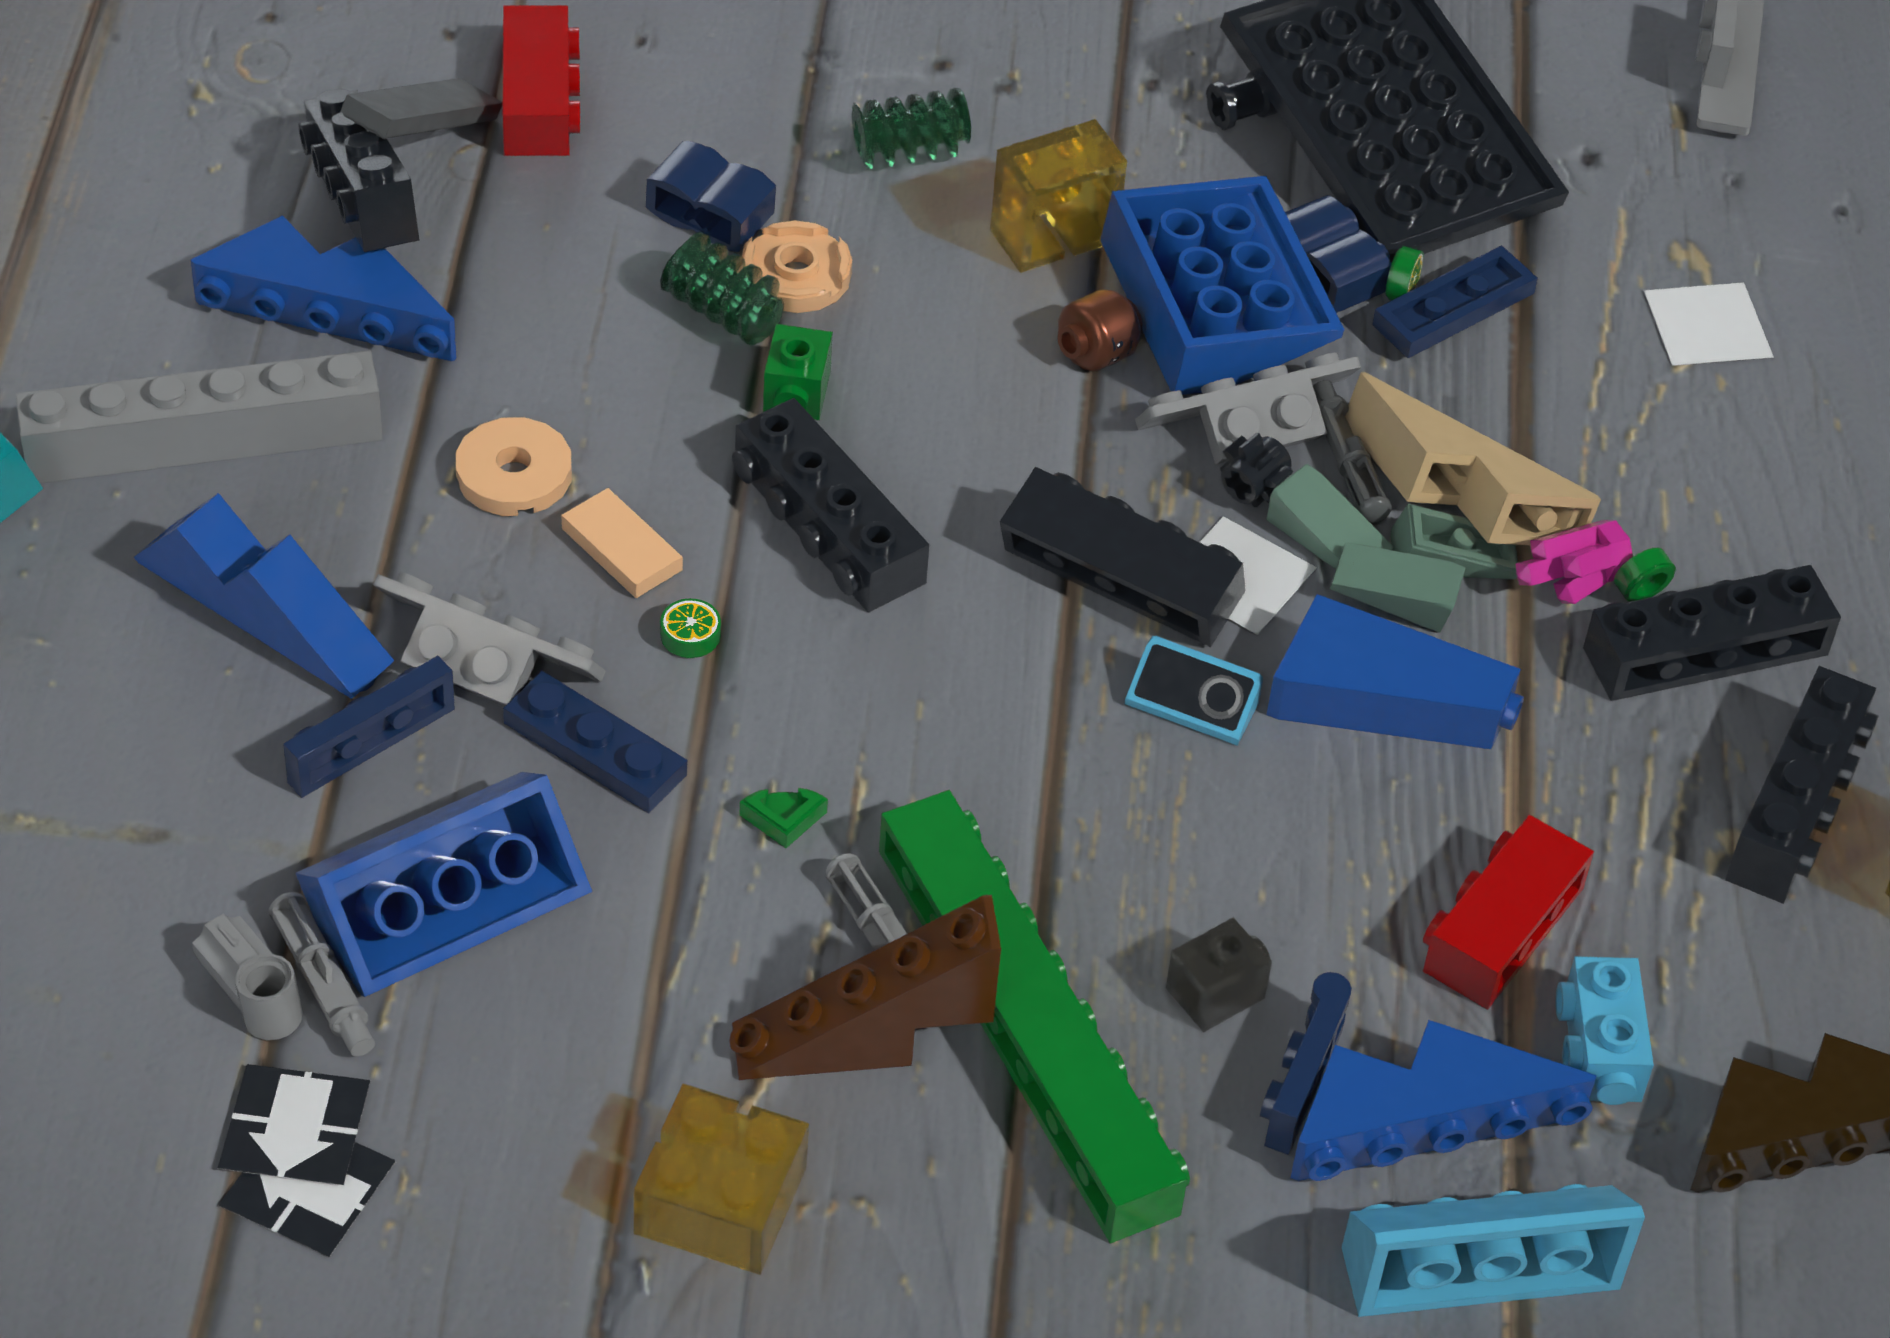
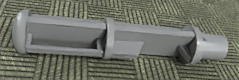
(877, 920)
(322, 972)

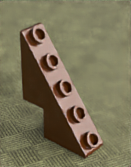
(871, 1007)

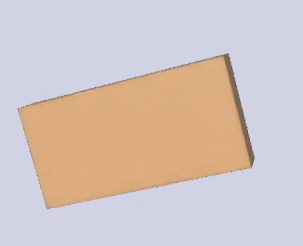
(622, 542)

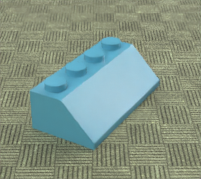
(1490, 1248)

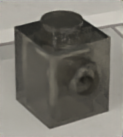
(1219, 974)

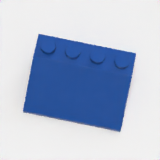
(1216, 279)

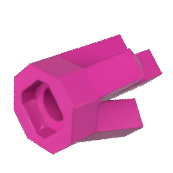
(1582, 556)

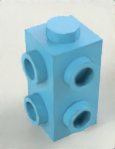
(1607, 1027)

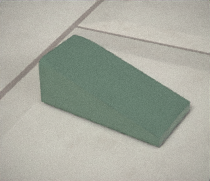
(1320, 516)
(1454, 540)
(1399, 583)

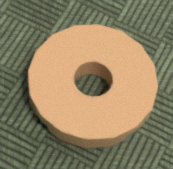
(808, 243)
(506, 442)

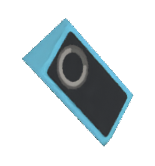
(1195, 690)

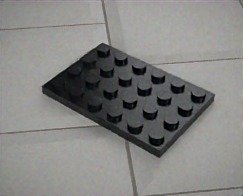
(1395, 117)

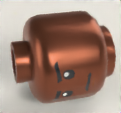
(1099, 329)

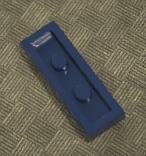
(1454, 301)
(369, 726)
(595, 741)

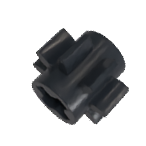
(1255, 468)

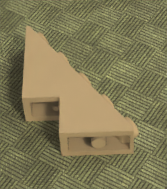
(1451, 464)

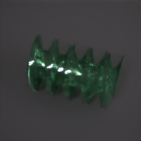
(911, 126)
(724, 288)

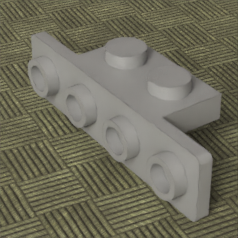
(1729, 64)
(1273, 405)
(483, 653)

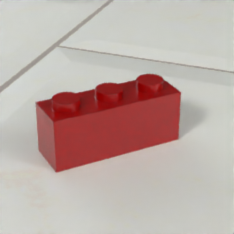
(539, 80)
(1505, 910)

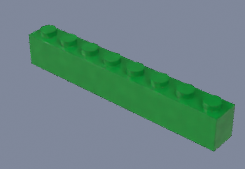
(1041, 1027)

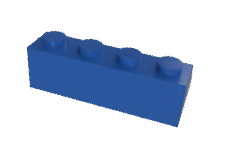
(445, 881)

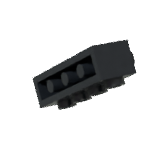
(359, 174)
(830, 505)
(1123, 555)
(1711, 632)
(1801, 784)

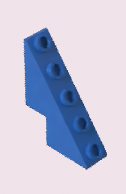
(339, 292)
(268, 594)
(1452, 1096)

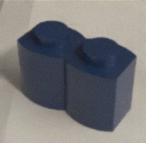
(710, 195)
(1344, 258)

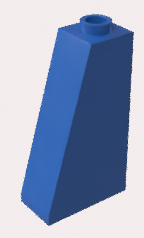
(1391, 680)

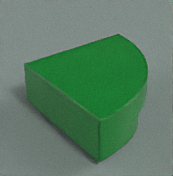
(783, 814)

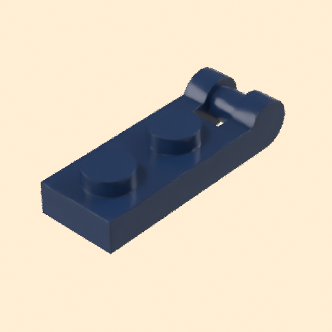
(1307, 1060)

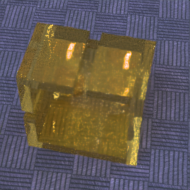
(1067, 180)
(720, 1179)

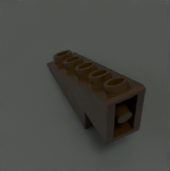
(1785, 1124)

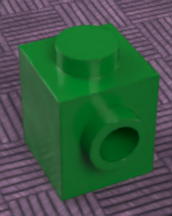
(798, 368)

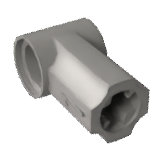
(251, 976)

